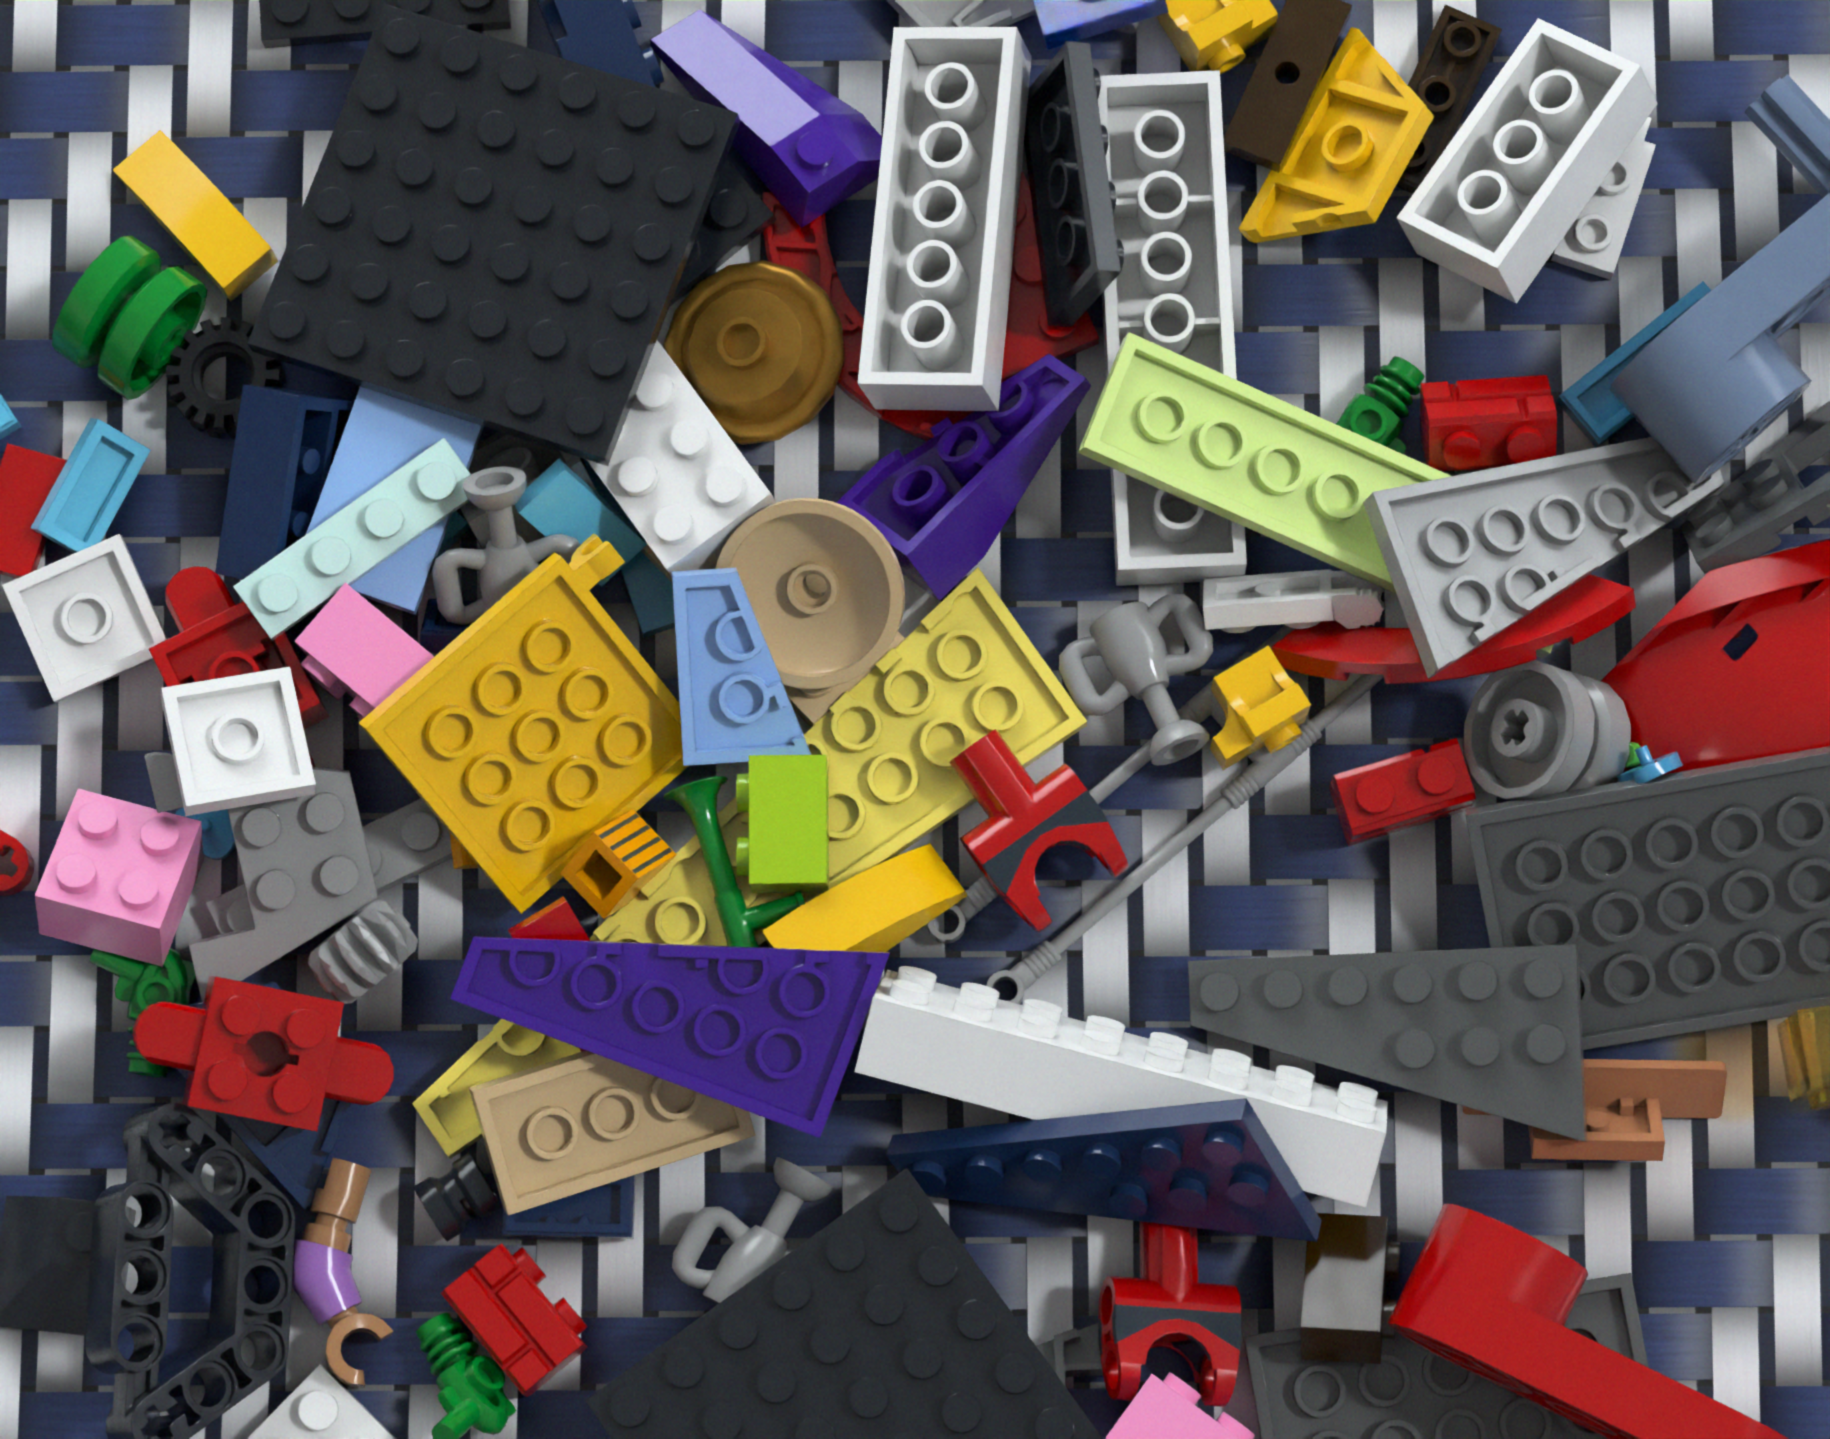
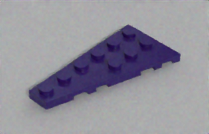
(720, 1020)

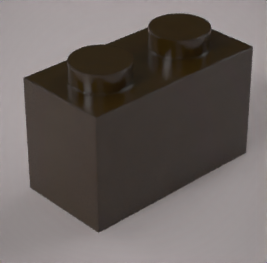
(1346, 1289)

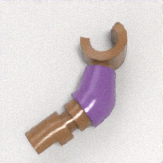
(323, 1267)

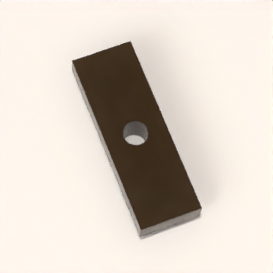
(1451, 68)
(1272, 110)

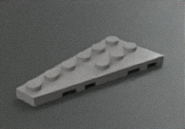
(1511, 537)

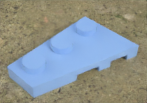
(726, 675)

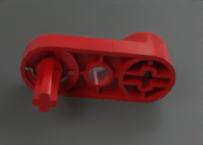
(1500, 1311)

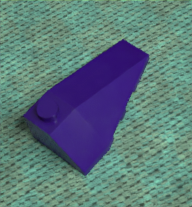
(790, 130)
(960, 487)

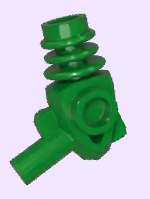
(1379, 412)
(145, 985)
(467, 1383)

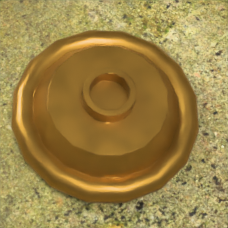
(758, 348)

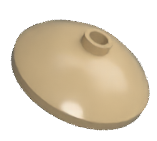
(814, 635)

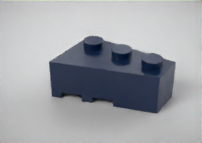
(601, 37)
(277, 472)

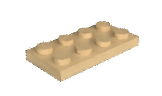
(591, 1125)

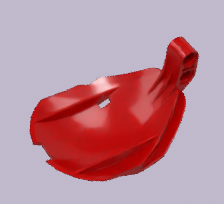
(1725, 710)

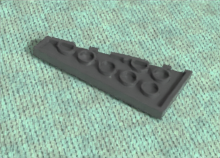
(1450, 1024)

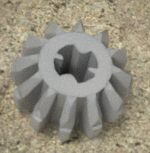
(362, 951)

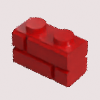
(1487, 422)
(1402, 792)
(515, 1317)

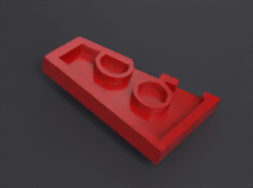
(1027, 327)

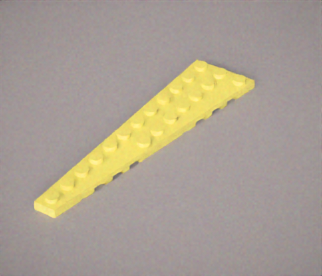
(887, 787)

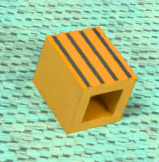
(617, 863)

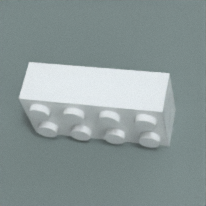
(1527, 160)
(680, 471)

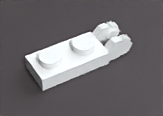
(1290, 599)

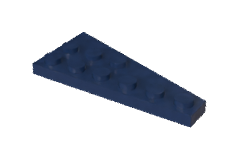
(1153, 1165)

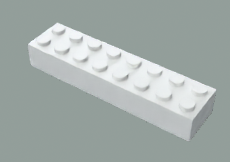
(1172, 292)
(1058, 1067)

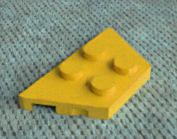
(1345, 152)

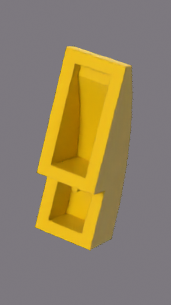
(196, 215)
(872, 907)

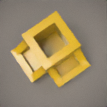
(1217, 31)
(1259, 708)

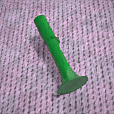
(737, 920)

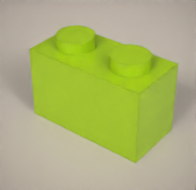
(786, 823)

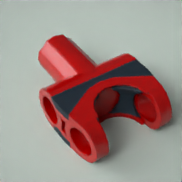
(1027, 821)
(1171, 1312)

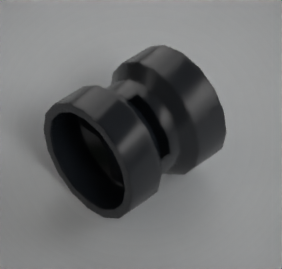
(457, 1197)

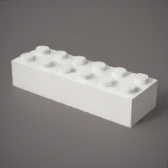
(945, 219)

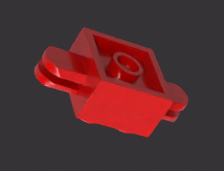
(225, 641)
(263, 1053)

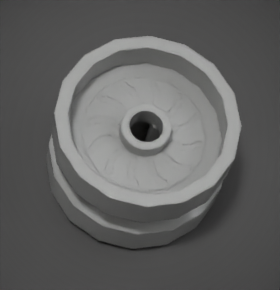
(1545, 732)

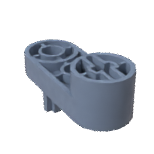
(1717, 368)

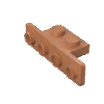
(1628, 1105)

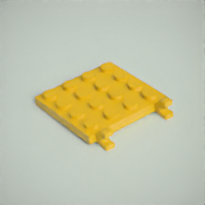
(534, 726)

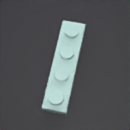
(355, 539)

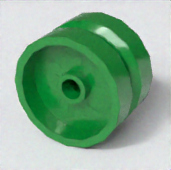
(128, 316)

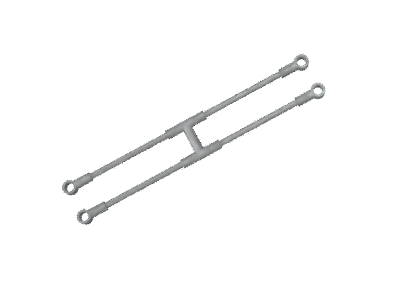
(1245, 785)

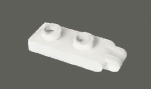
(1601, 227)

